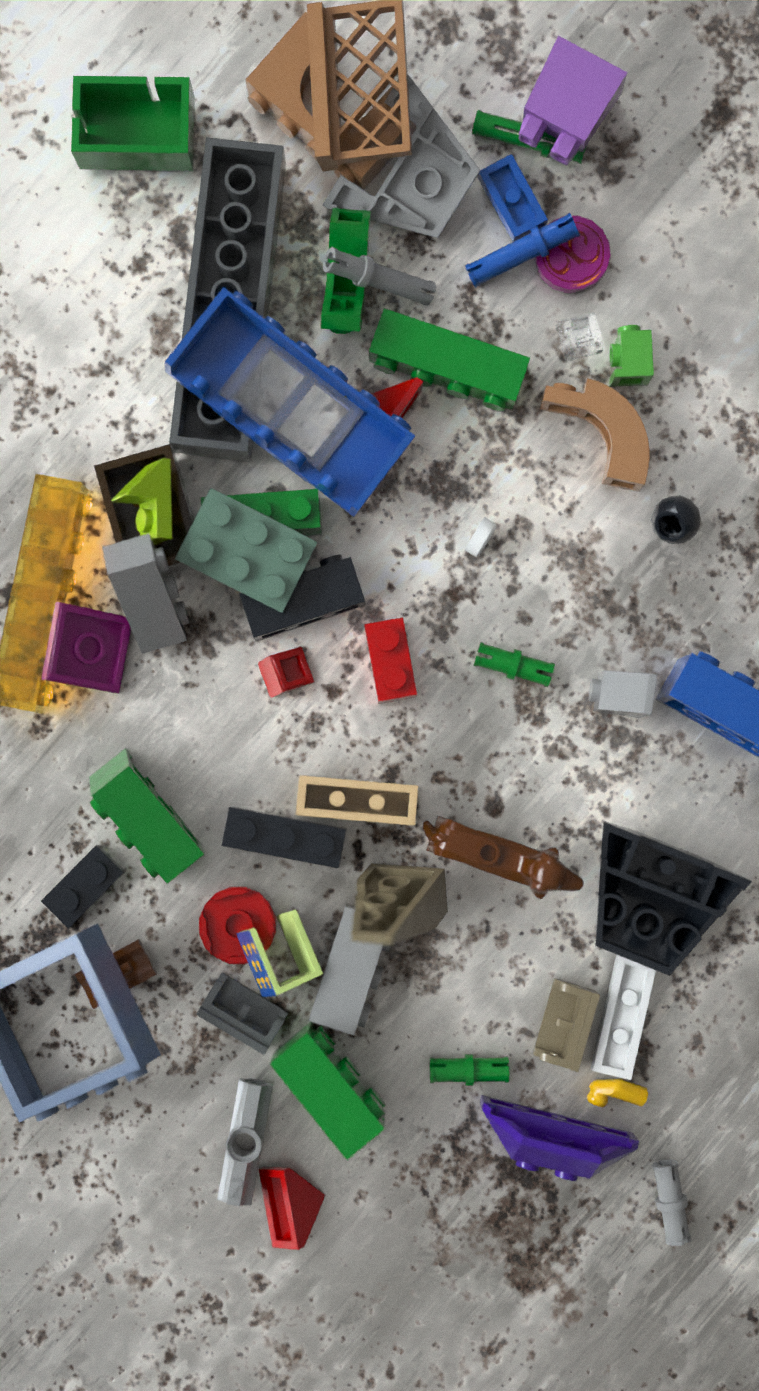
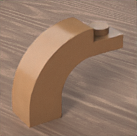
(615, 420)

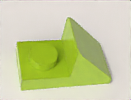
(153, 492)

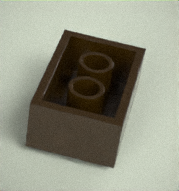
(122, 516)

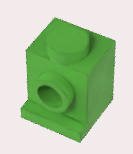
(632, 357)

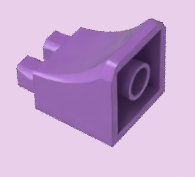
(570, 99)

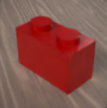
(390, 660)

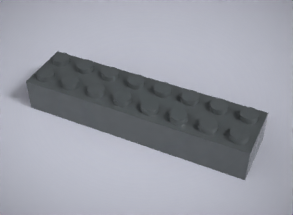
(233, 251)

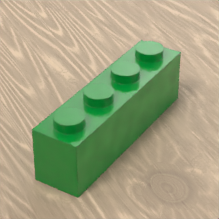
(448, 360)

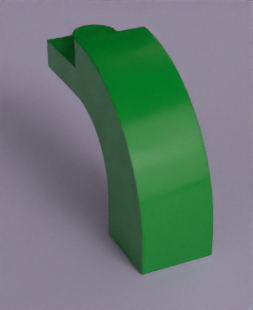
(343, 300)

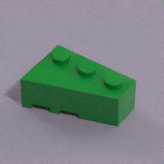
(143, 818)

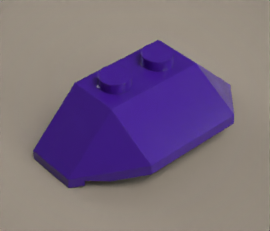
(555, 1140)

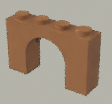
(279, 87)

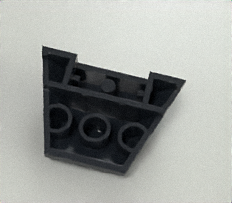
(657, 898)

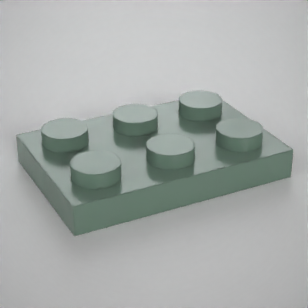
(246, 550)

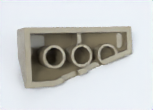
(398, 903)

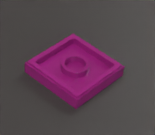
(86, 648)

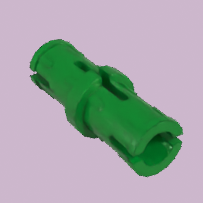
(514, 664)
(469, 1069)

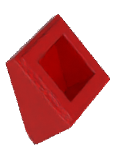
(285, 671)

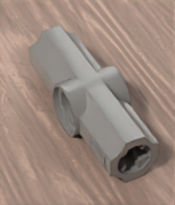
(242, 1165)

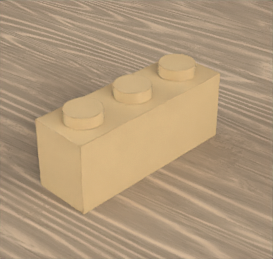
(357, 800)

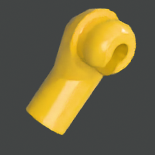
(617, 1088)

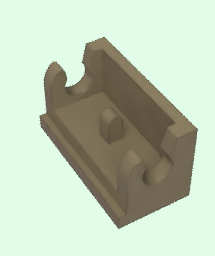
(566, 1024)

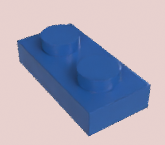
(512, 197)

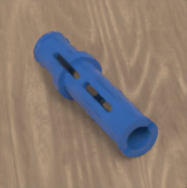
(522, 250)

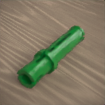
(485, 126)

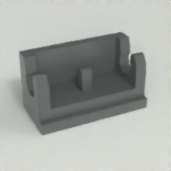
(242, 1013)

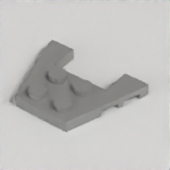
(421, 187)

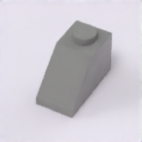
(623, 693)

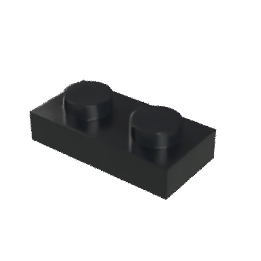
(83, 886)

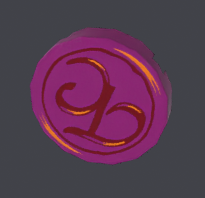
(578, 262)

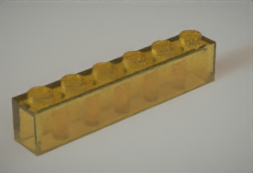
(40, 580)

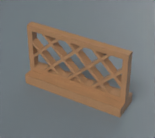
(325, 83)

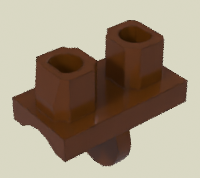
(133, 964)

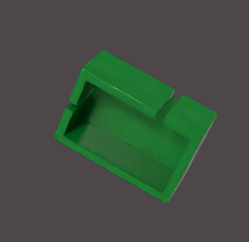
(130, 128)
(330, 1089)

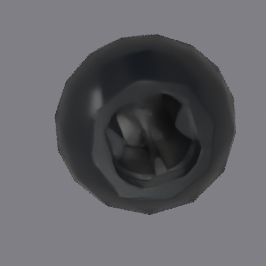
(676, 519)

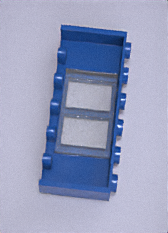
(289, 401)

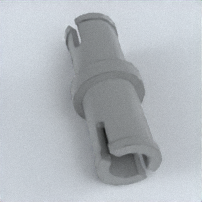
(671, 1202)

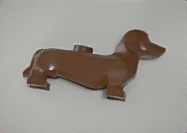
(501, 857)

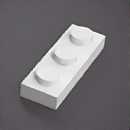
(623, 1018)

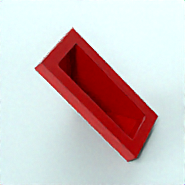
(400, 397)
(289, 1206)

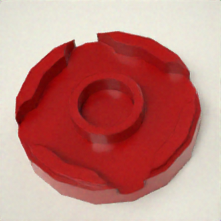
(230, 913)

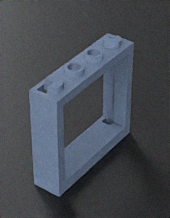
(117, 1007)

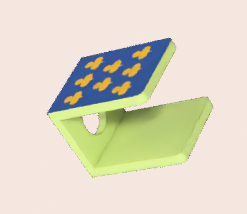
(299, 946)

